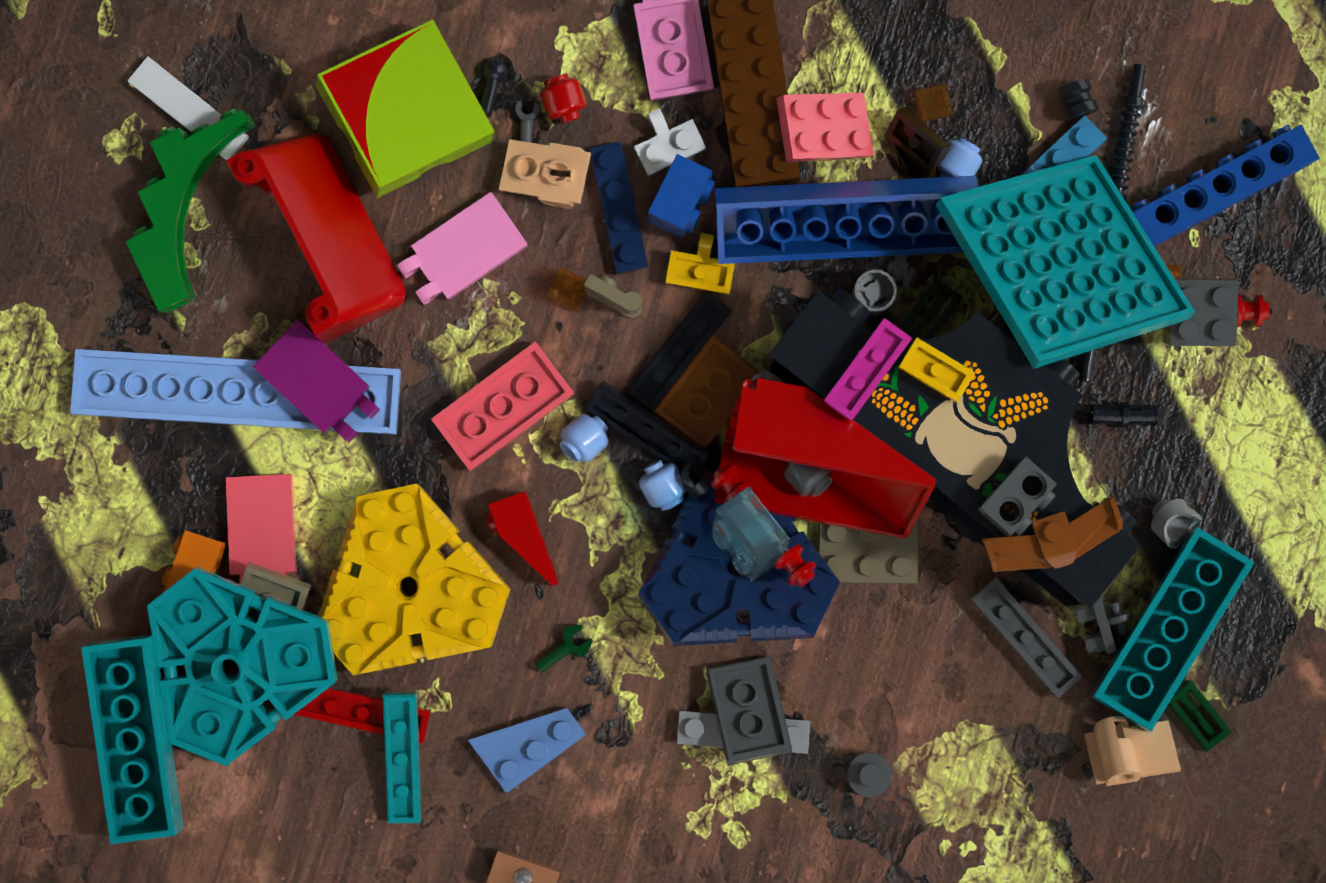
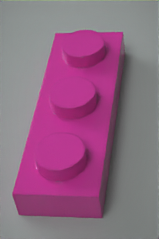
(867, 369)

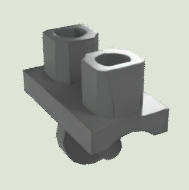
(1104, 639)

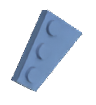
(526, 747)

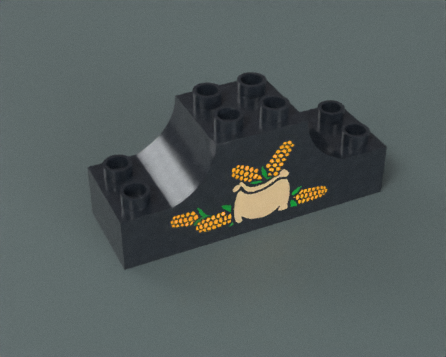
(969, 443)

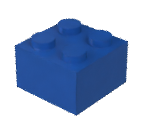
(681, 196)

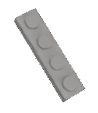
(703, 730)

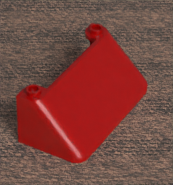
(330, 229)

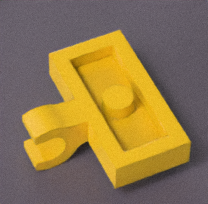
(700, 270)

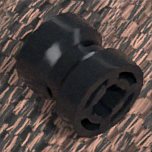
(1078, 99)

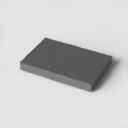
(748, 710)

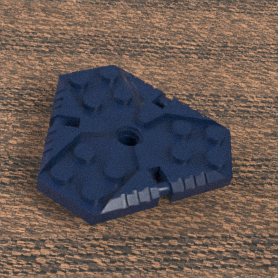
(699, 599)

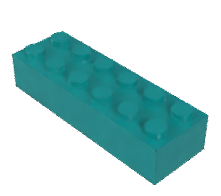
(1172, 629)
(132, 739)

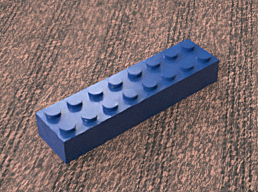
(835, 220)

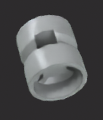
(875, 291)

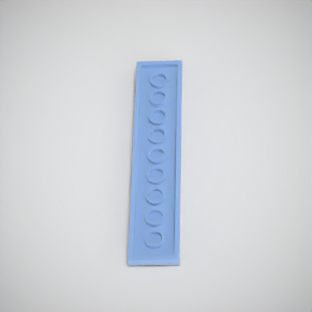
(209, 392)

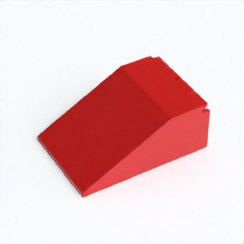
(871, 482)

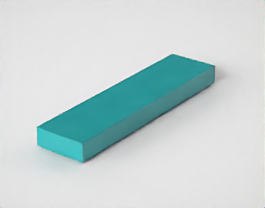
(402, 757)

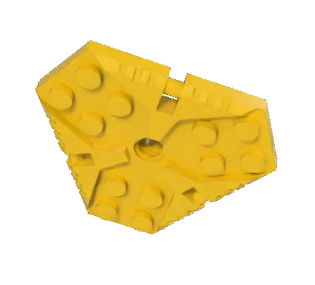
(372, 617)

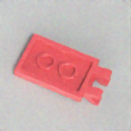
(261, 523)

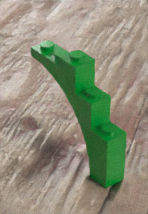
(167, 201)

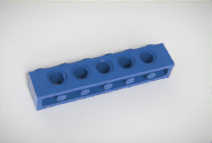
(1297, 155)

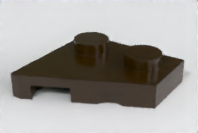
(915, 145)

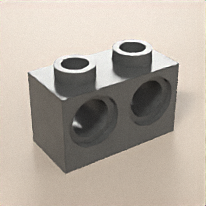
(1011, 491)

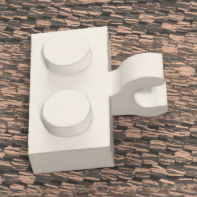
(661, 150)

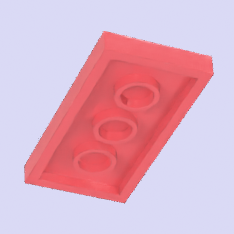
(502, 406)

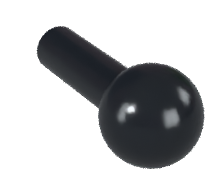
(494, 72)

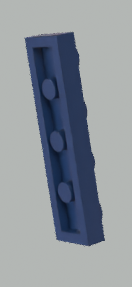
(619, 208)

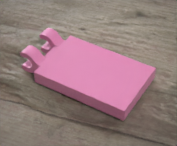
(673, 48)
(464, 249)

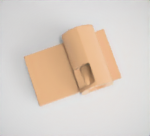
(547, 172)
(1128, 753)

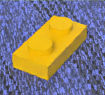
(936, 370)

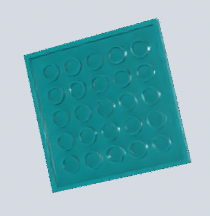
(1064, 260)

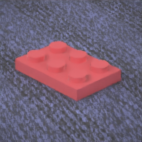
(824, 127)

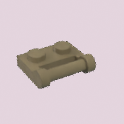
(606, 291)

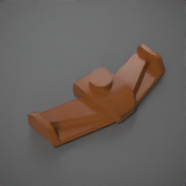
(1055, 540)

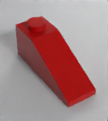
(519, 528)

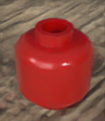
(563, 98)

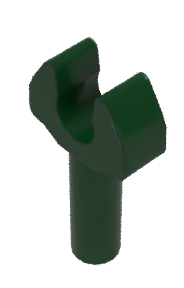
(565, 648)

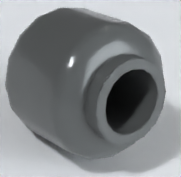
(807, 479)

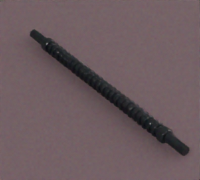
(1132, 103)

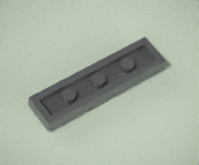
(1026, 637)

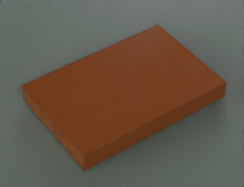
(706, 392)

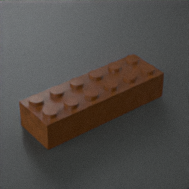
(749, 82)

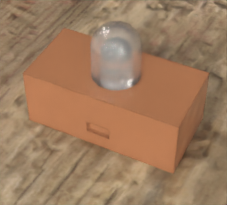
(516, 869)

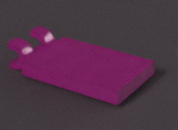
(315, 380)

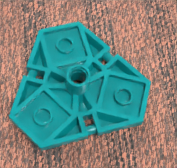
(278, 656)

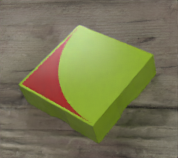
(404, 108)

